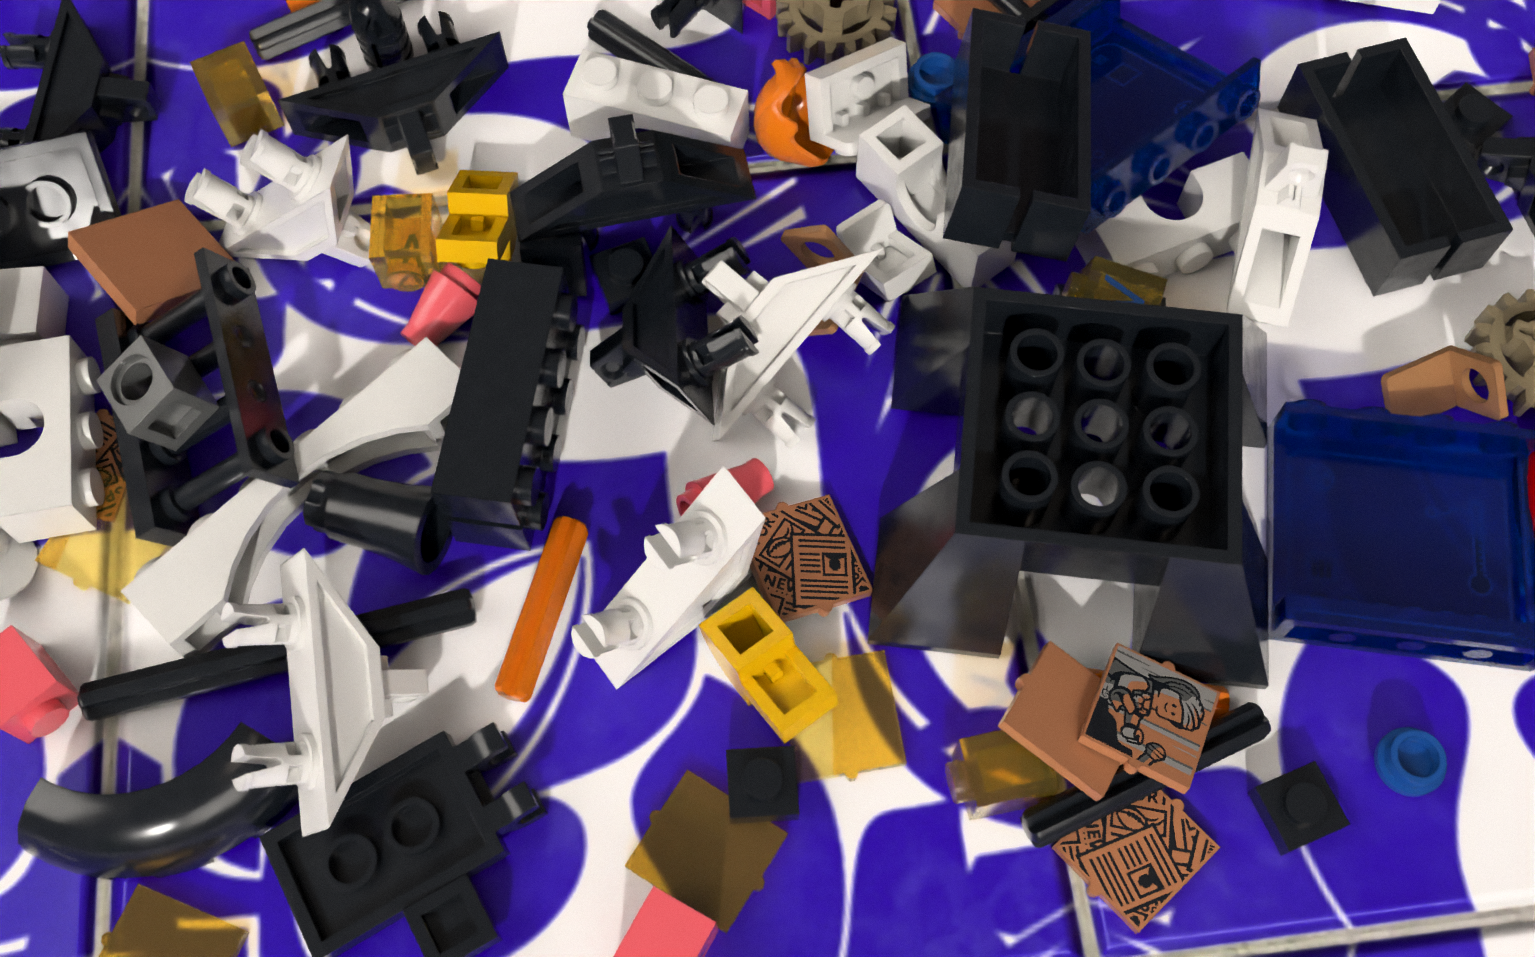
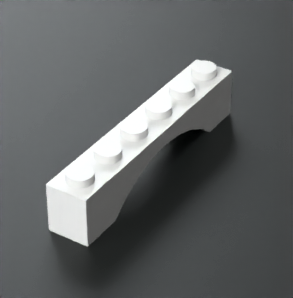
(224, 550)

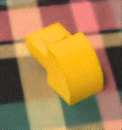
(478, 219)
(766, 665)

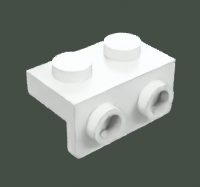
(857, 94)

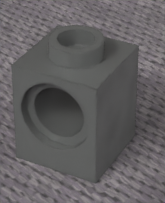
(157, 393)

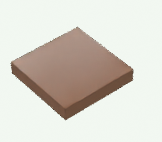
(145, 257)

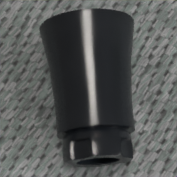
(380, 517)

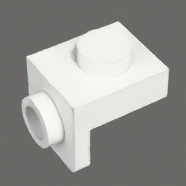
(901, 260)

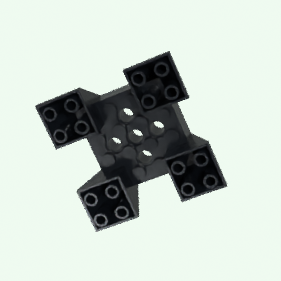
(1015, 498)

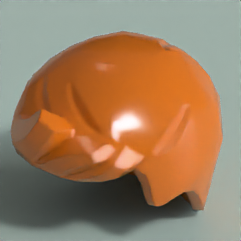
(782, 117)

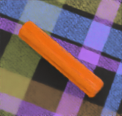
(541, 609)

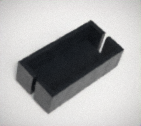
(1020, 137)
(1396, 168)
(509, 406)

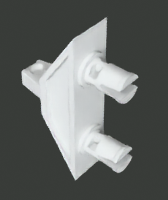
(294, 215)
(1277, 216)
(782, 318)
(679, 584)
(336, 690)

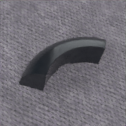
(155, 828)

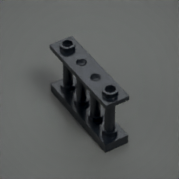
(158, 479)

